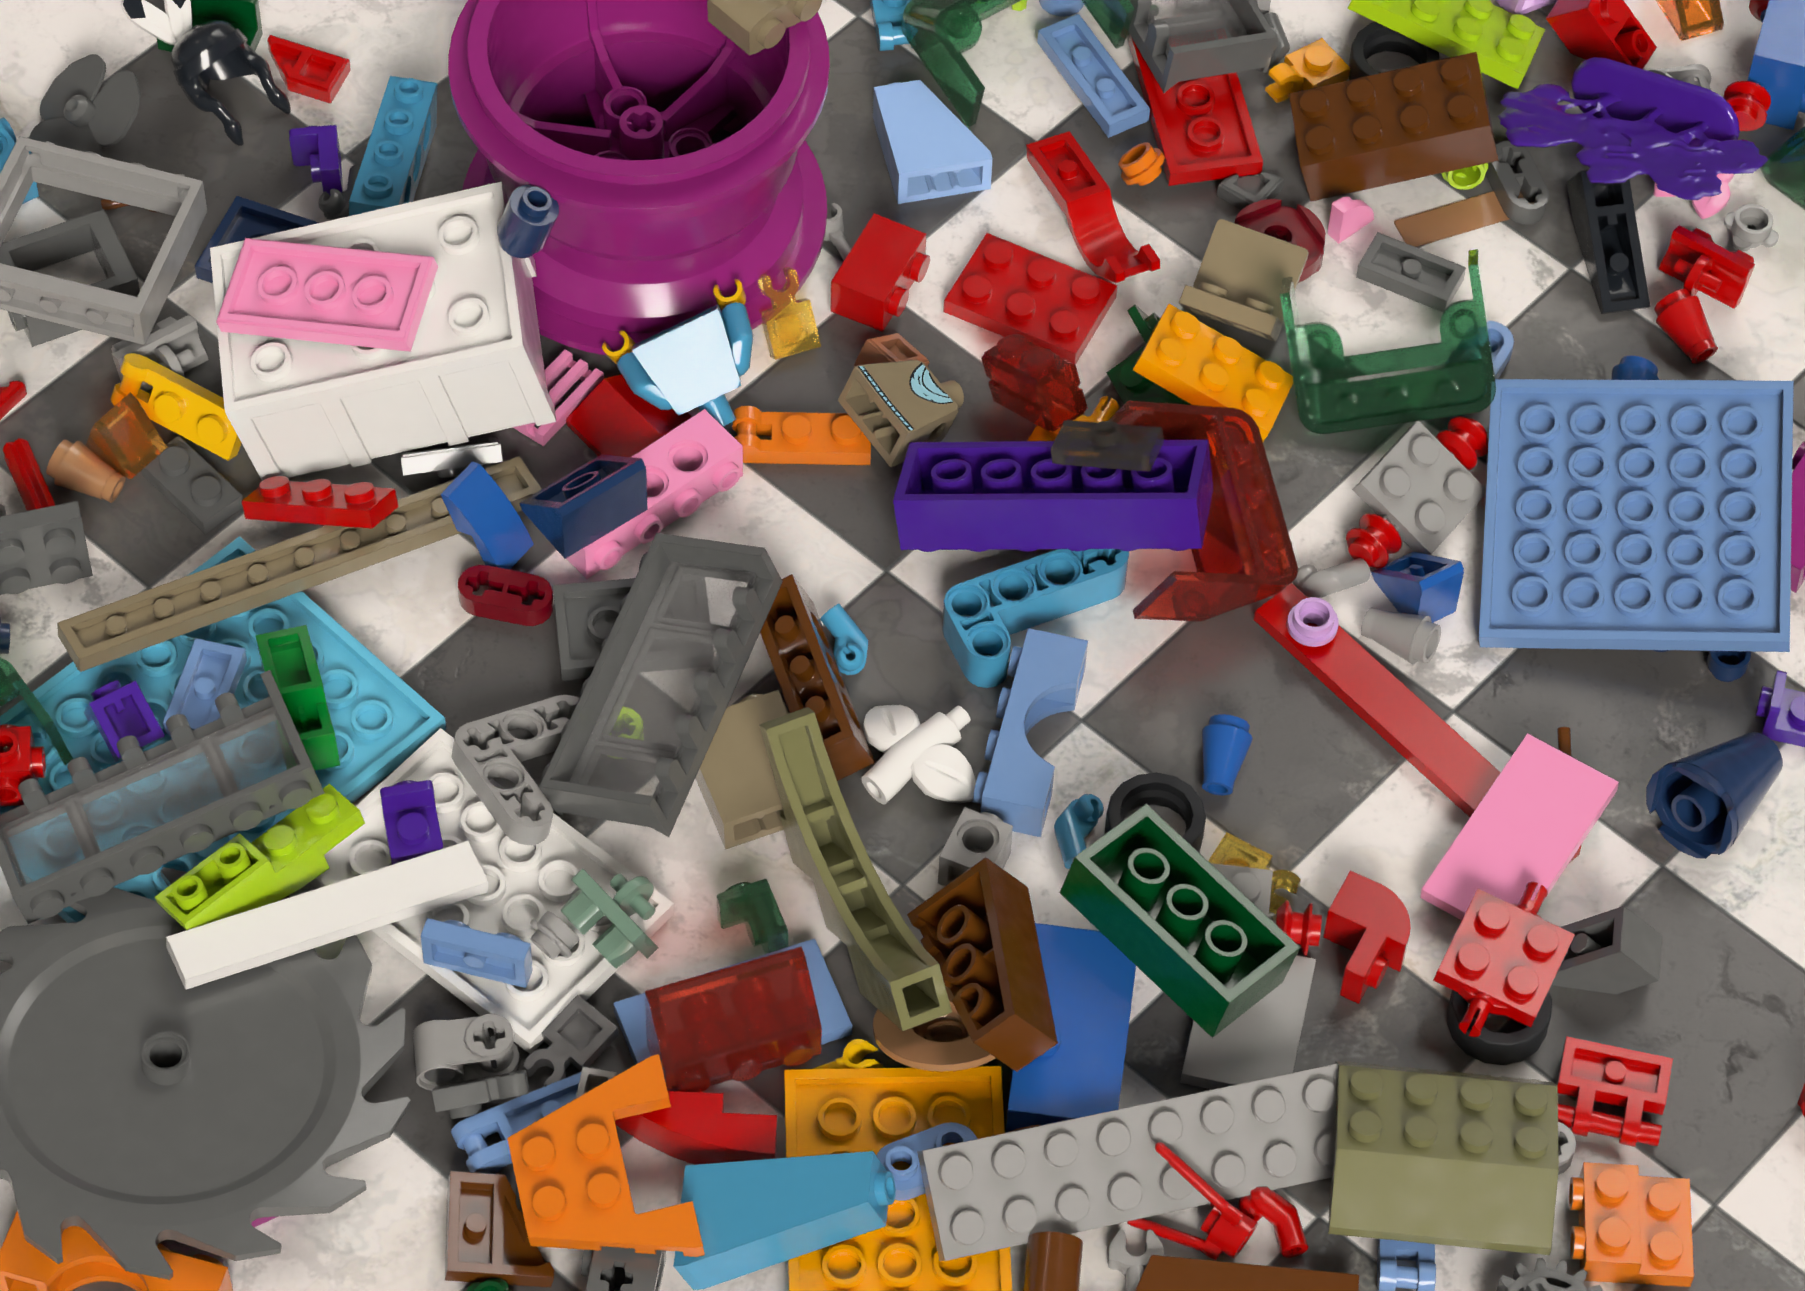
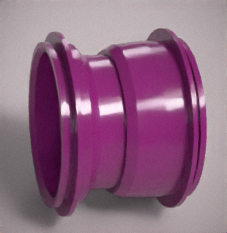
(645, 194)

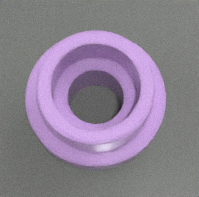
(1312, 611)

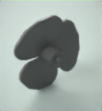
(79, 120)

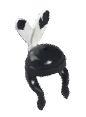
(205, 53)

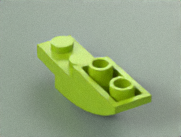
(267, 869)

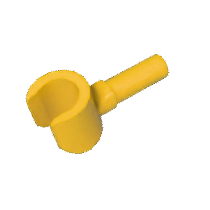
(853, 1056)

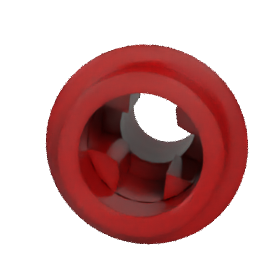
(1686, 325)

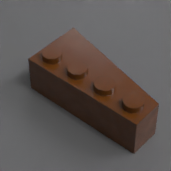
(991, 961)

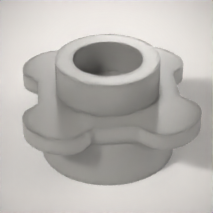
(1751, 227)

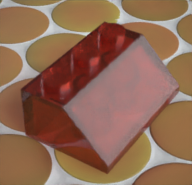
(734, 1022)

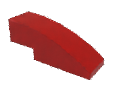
(702, 1133)

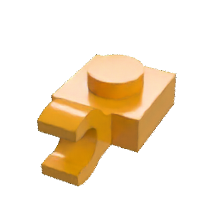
(1307, 69)

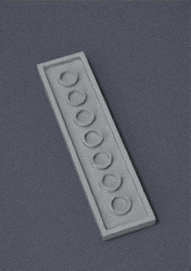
(1106, 1165)

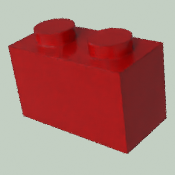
(879, 273)

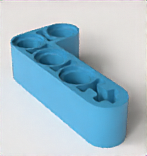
(1087, 580)

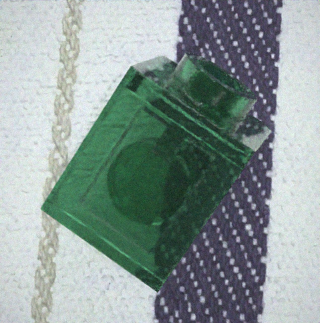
(758, 909)

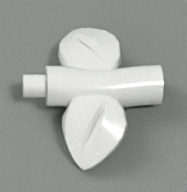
(918, 753)

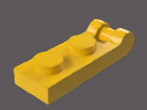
(178, 405)

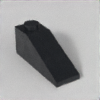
(1609, 242)

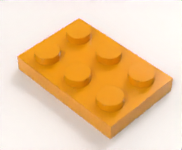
(1212, 369)

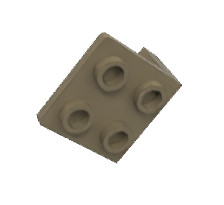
(1244, 279)

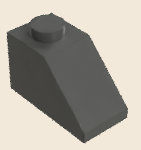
(1611, 953)

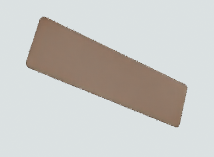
(1451, 219)

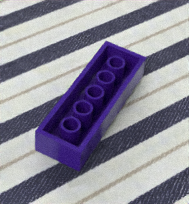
(1020, 500)

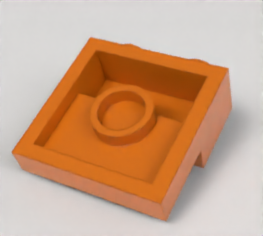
(1631, 1226)

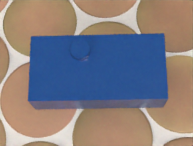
(1091, 1010)

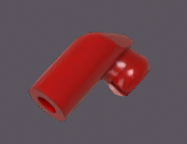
(1280, 1213)

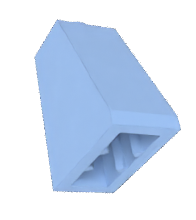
(927, 145)

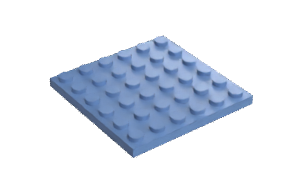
(1638, 515)

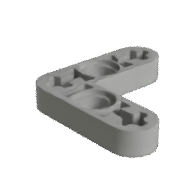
(504, 758)

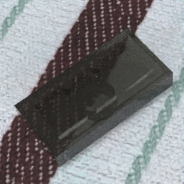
(1107, 445)

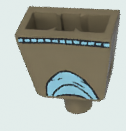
(900, 405)

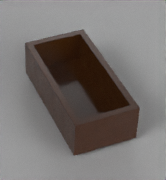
(1393, 126)

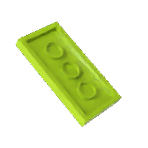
(1460, 27)

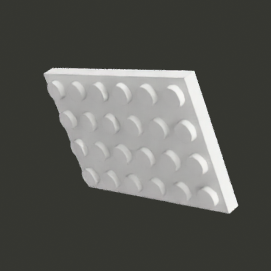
(521, 887)

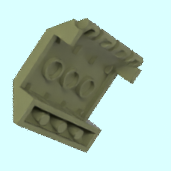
(1444, 1158)

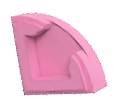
(1348, 217)

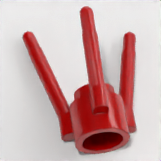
(1225, 1225)

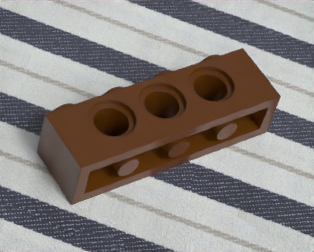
(812, 677)

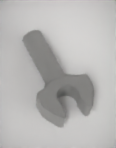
(1132, 1266)

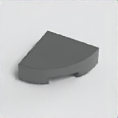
(1249, 189)

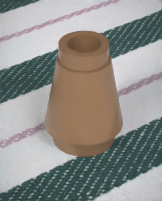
(83, 471)

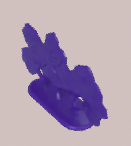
(1635, 127)

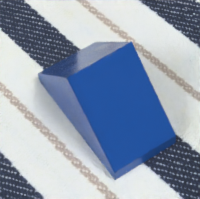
(1422, 584)

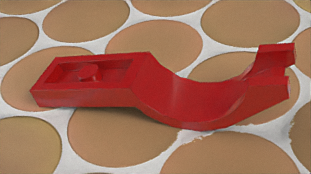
(1088, 208)

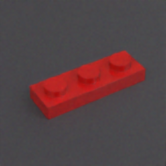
(320, 503)

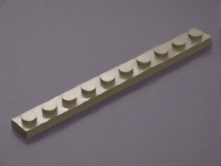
(270, 574)

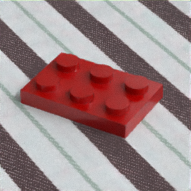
(1031, 296)

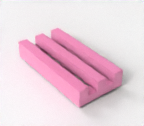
(559, 379)

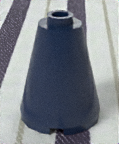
(1713, 793)

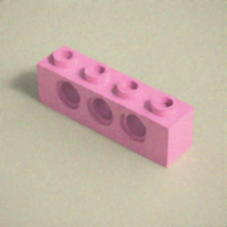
(680, 474)

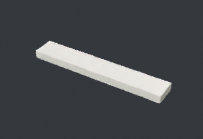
(326, 914)

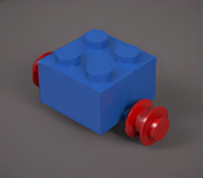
(1777, 70)

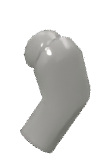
(1332, 579)

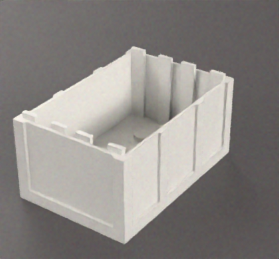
(467, 373)

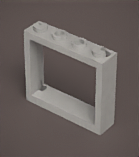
(110, 179)

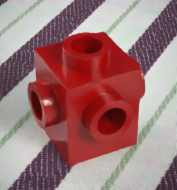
(18, 762)

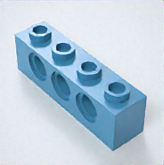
(396, 146)

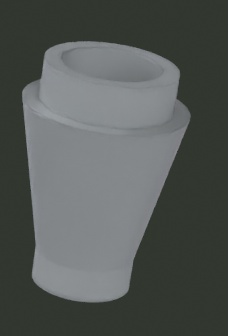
(1404, 634)

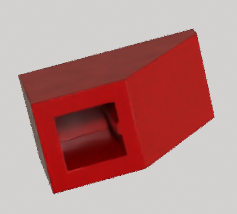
(1601, 31)

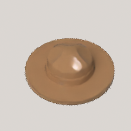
(932, 1046)

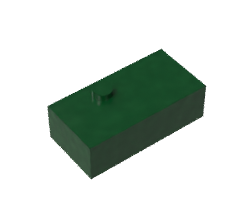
(1179, 920)

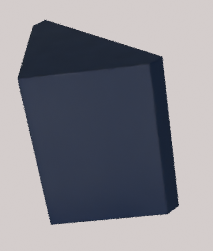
(589, 502)

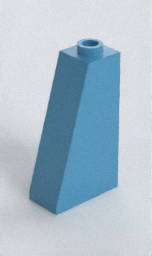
(779, 1210)

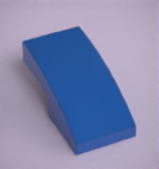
(488, 516)

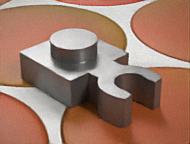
(573, 1038)

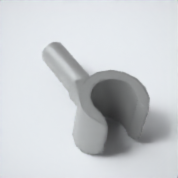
(835, 231)

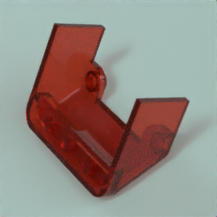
(1245, 537)

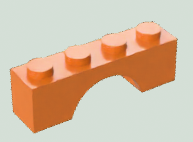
(87, 1262)

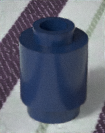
(527, 221)

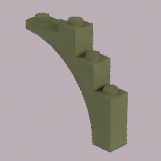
(823, 842)

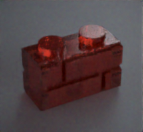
(1034, 382)

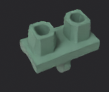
(624, 936)

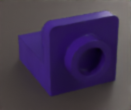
(321, 150)
(1782, 712)
(123, 713)
(410, 819)

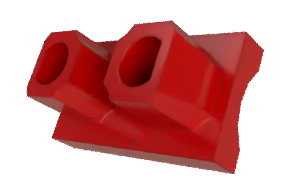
(1707, 266)

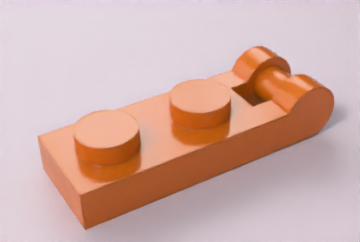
(800, 438)

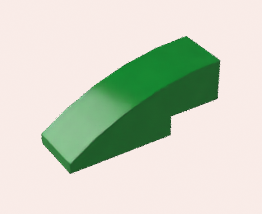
(297, 676)

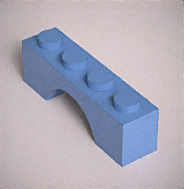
(1045, 683)

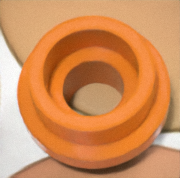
(1141, 164)

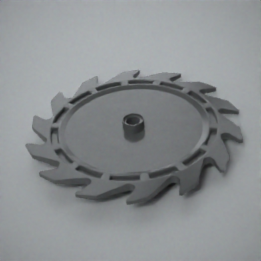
(193, 1152)

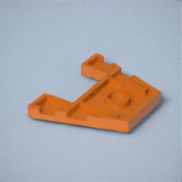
(576, 1177)

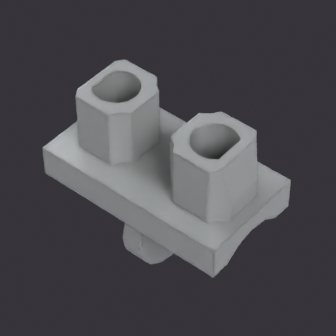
(170, 344)

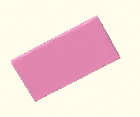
(327, 294)
(1521, 829)

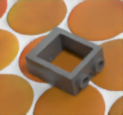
(62, 243)

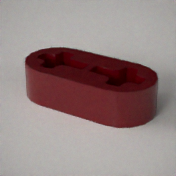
(505, 595)

